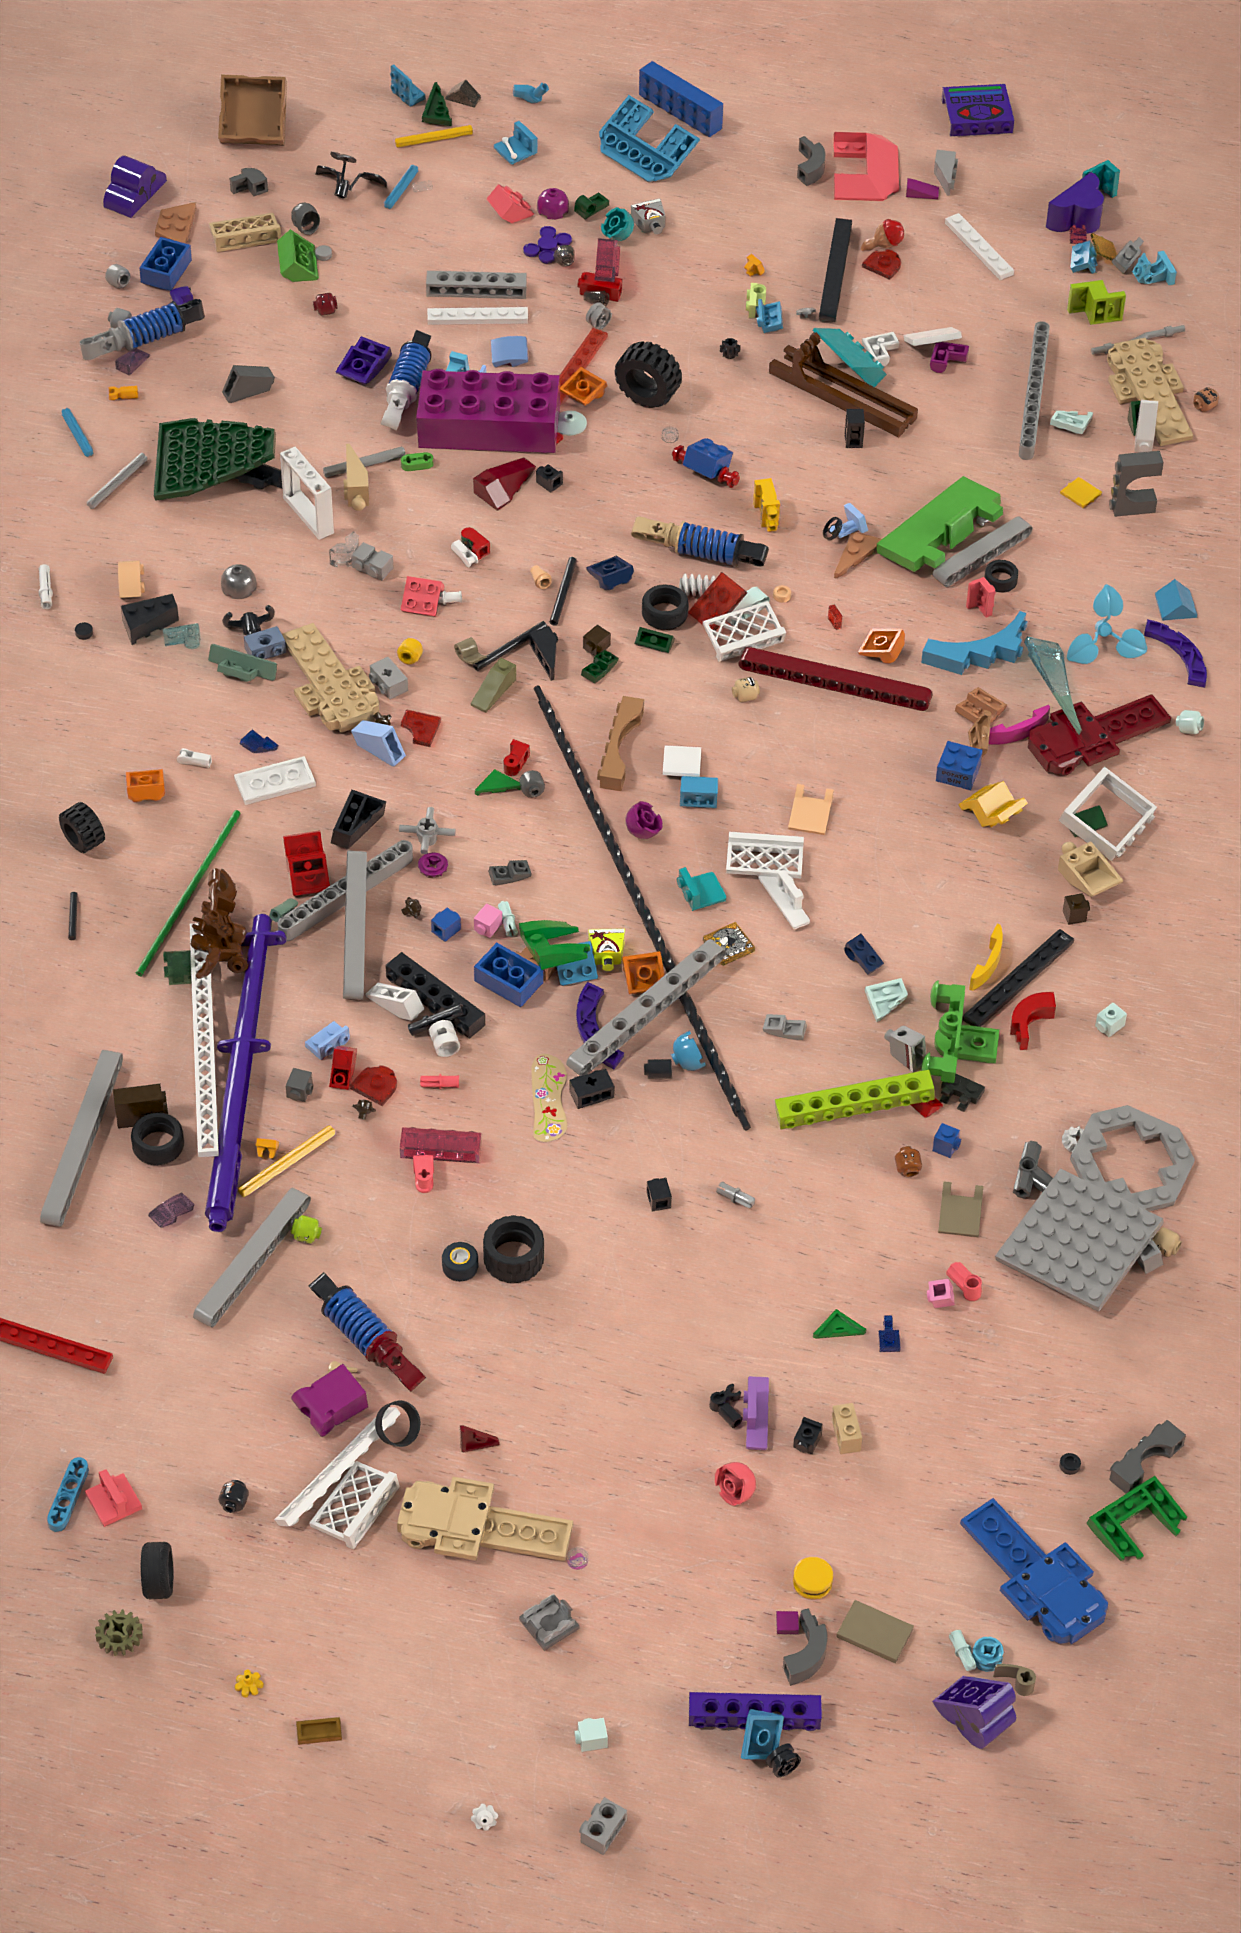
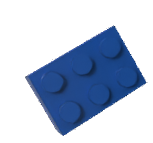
(165, 263)
(508, 974)

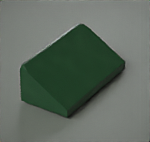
(654, 640)
(1092, 817)

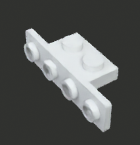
(786, 897)

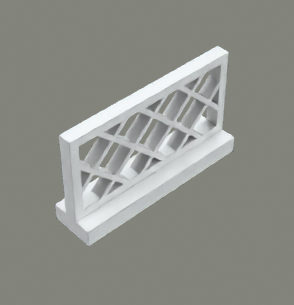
(758, 641)
(765, 844)
(370, 1510)

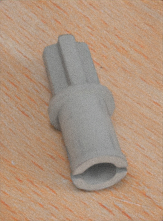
(736, 1195)

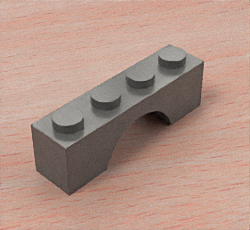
(1163, 1441)

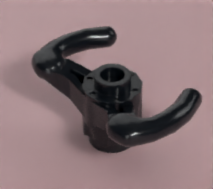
(249, 622)

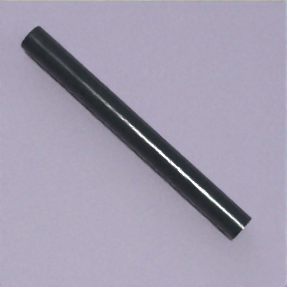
(566, 580)
(509, 646)

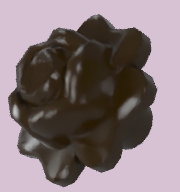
(382, 719)
(412, 907)
(364, 1107)

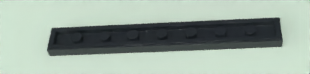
(1018, 979)

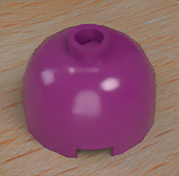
(553, 203)
(643, 821)

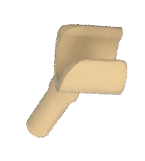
(334, 1364)

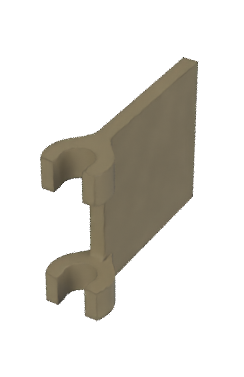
(960, 1213)

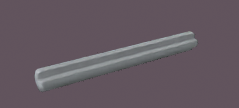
(366, 461)
(117, 480)

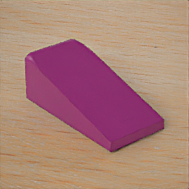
(920, 189)

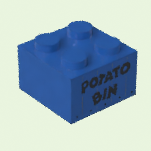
(959, 765)

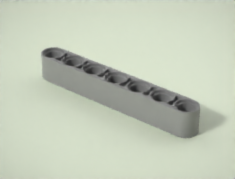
(982, 551)

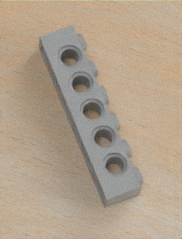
(476, 284)

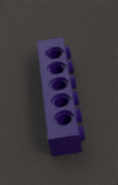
(742, 1703)

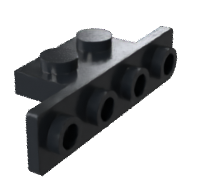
(262, 477)

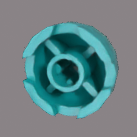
(618, 224)

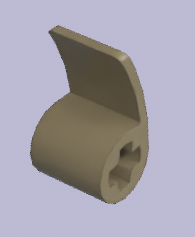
(468, 651)
(1021, 1675)

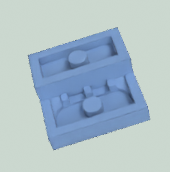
(509, 350)

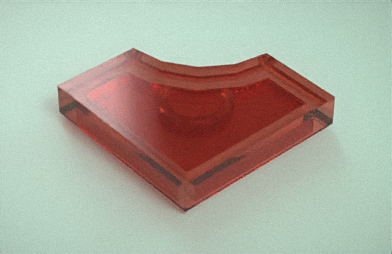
(421, 726)

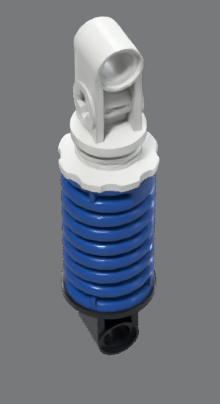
(406, 377)

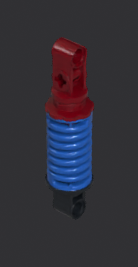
(365, 1329)

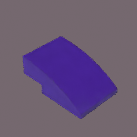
(364, 360)

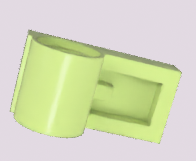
(757, 291)

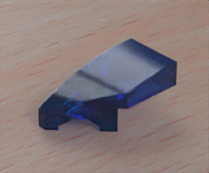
(257, 744)

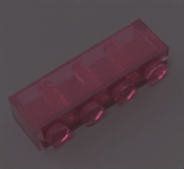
(607, 260)
(442, 1144)

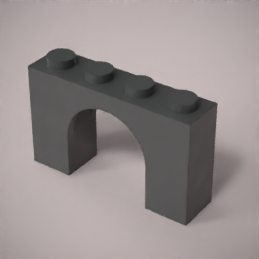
(1129, 468)

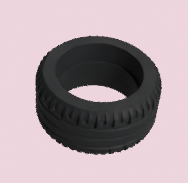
(665, 619)
(157, 1154)
(157, 1570)

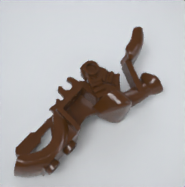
(220, 934)

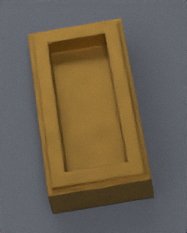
(319, 1730)

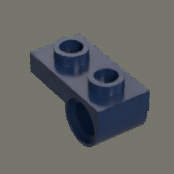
(863, 953)

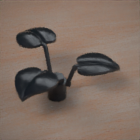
(342, 185)

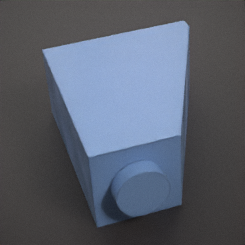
(379, 740)

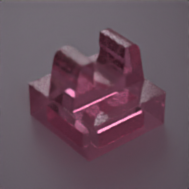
(1077, 235)

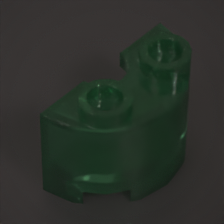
(178, 967)

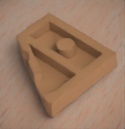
(980, 731)

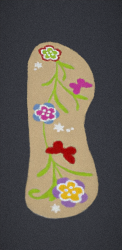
(547, 1084)

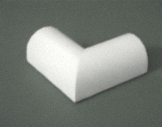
(879, 345)

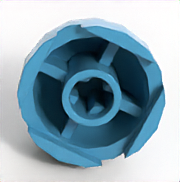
(687, 1053)

